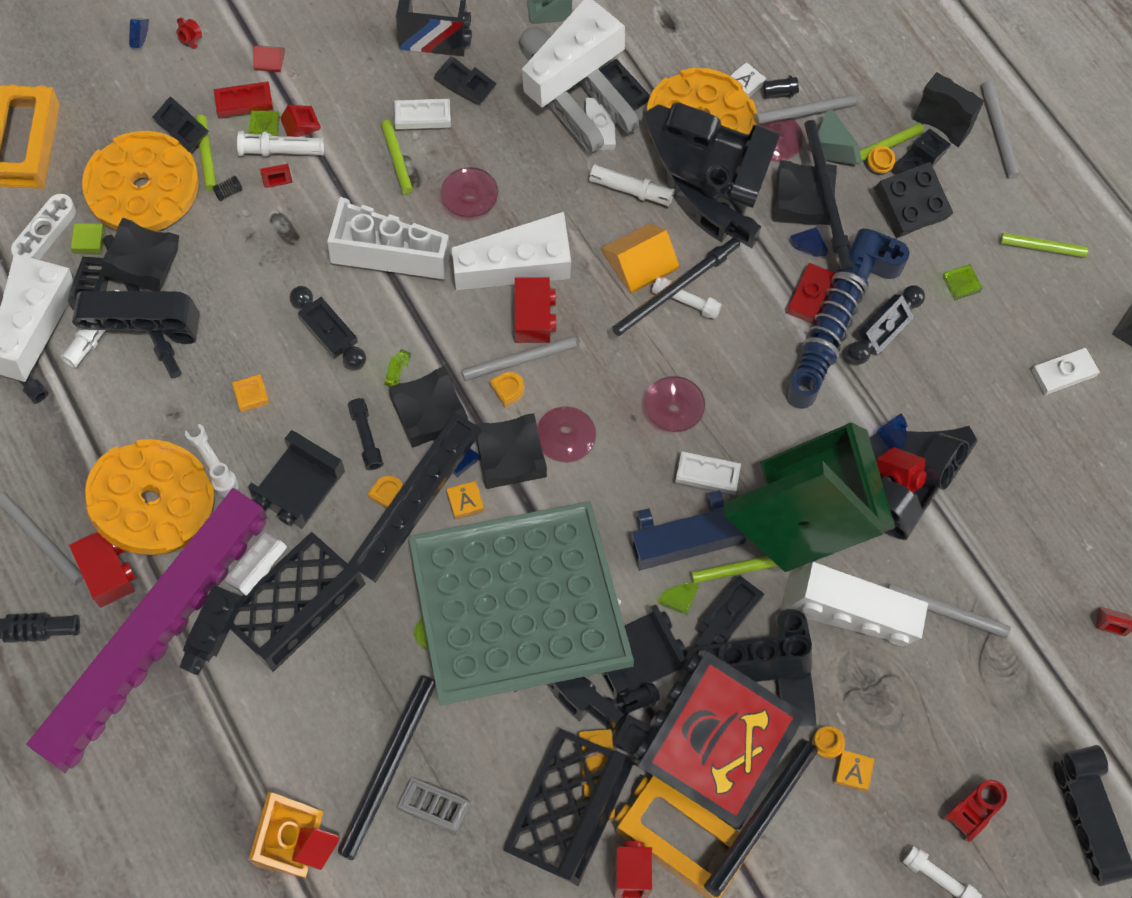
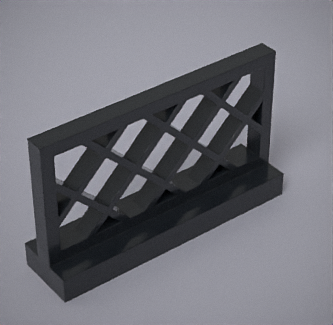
(313, 612)
(594, 817)

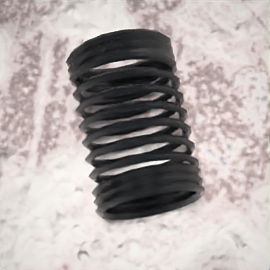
(218, 192)

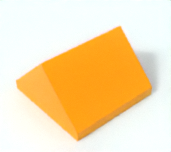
(642, 257)
(279, 834)

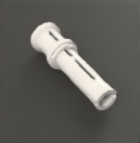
(267, 145)

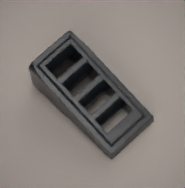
(80, 279)

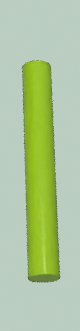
(894, 140)
(206, 157)
(397, 157)
(1044, 245)
(732, 569)

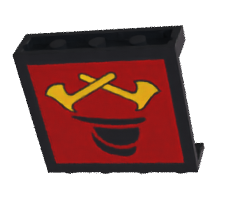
(718, 738)

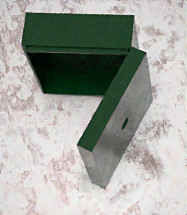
(815, 499)

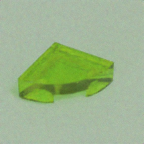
(395, 366)
(679, 597)

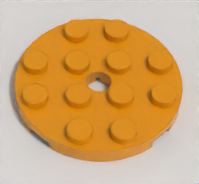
(709, 92)
(135, 155)
(160, 525)

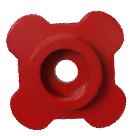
(188, 32)

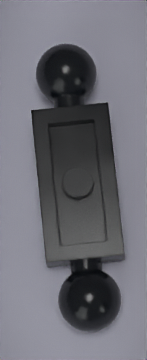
(886, 324)
(327, 327)

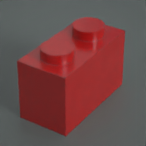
(532, 310)
(103, 569)
(633, 870)

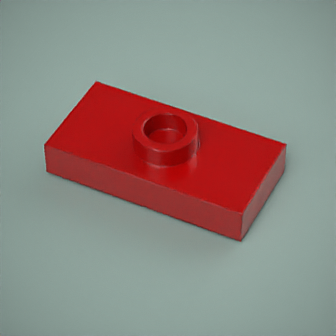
(243, 99)
(810, 293)

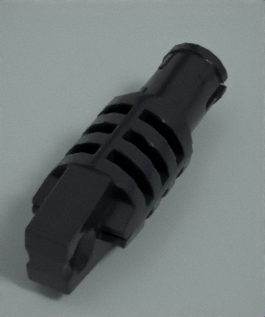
(37, 627)

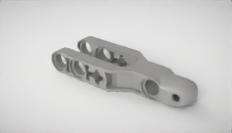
(597, 87)

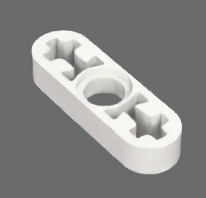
(45, 217)

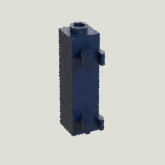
(684, 537)

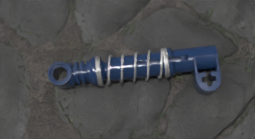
(848, 286)

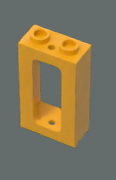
(34, 169)
(662, 852)

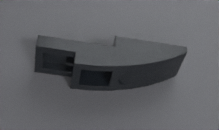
(711, 215)
(581, 697)

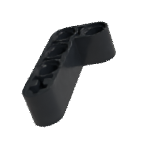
(138, 310)
(786, 655)
(1092, 815)

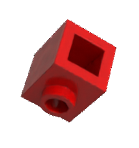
(903, 468)

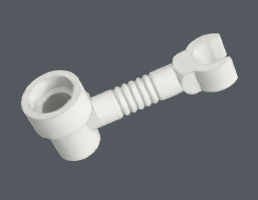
(222, 478)

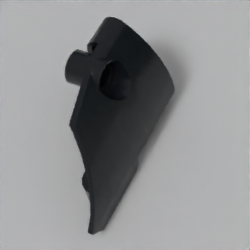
(700, 148)
(943, 456)

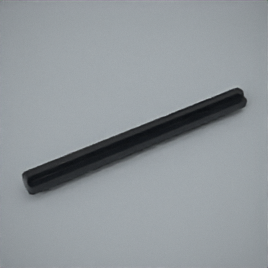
(387, 768)
(760, 819)

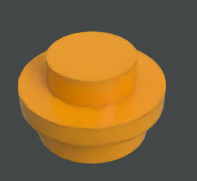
(881, 159)
(829, 742)

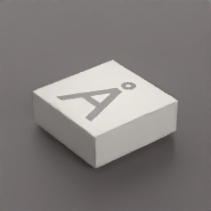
(749, 78)

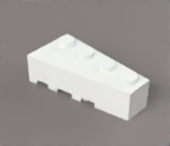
(573, 52)
(385, 243)
(522, 251)
(29, 312)
(855, 604)

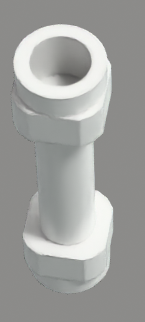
(710, 308)
(917, 860)

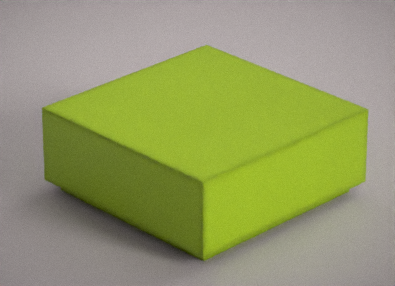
(87, 238)

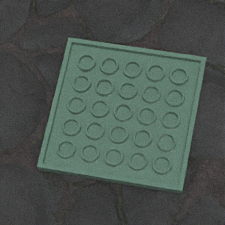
(518, 603)

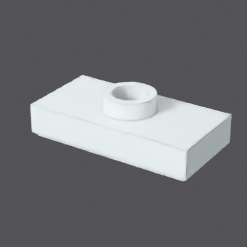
(422, 114)
(603, 121)
(1065, 371)
(708, 473)
(255, 563)

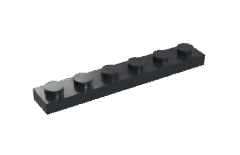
(415, 497)

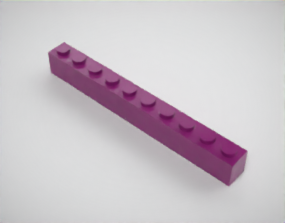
(147, 632)

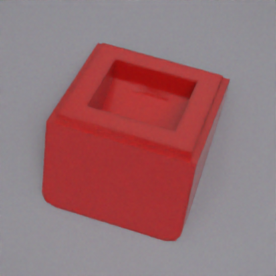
(299, 120)
(276, 175)
(1114, 621)
(314, 847)

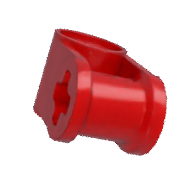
(973, 813)

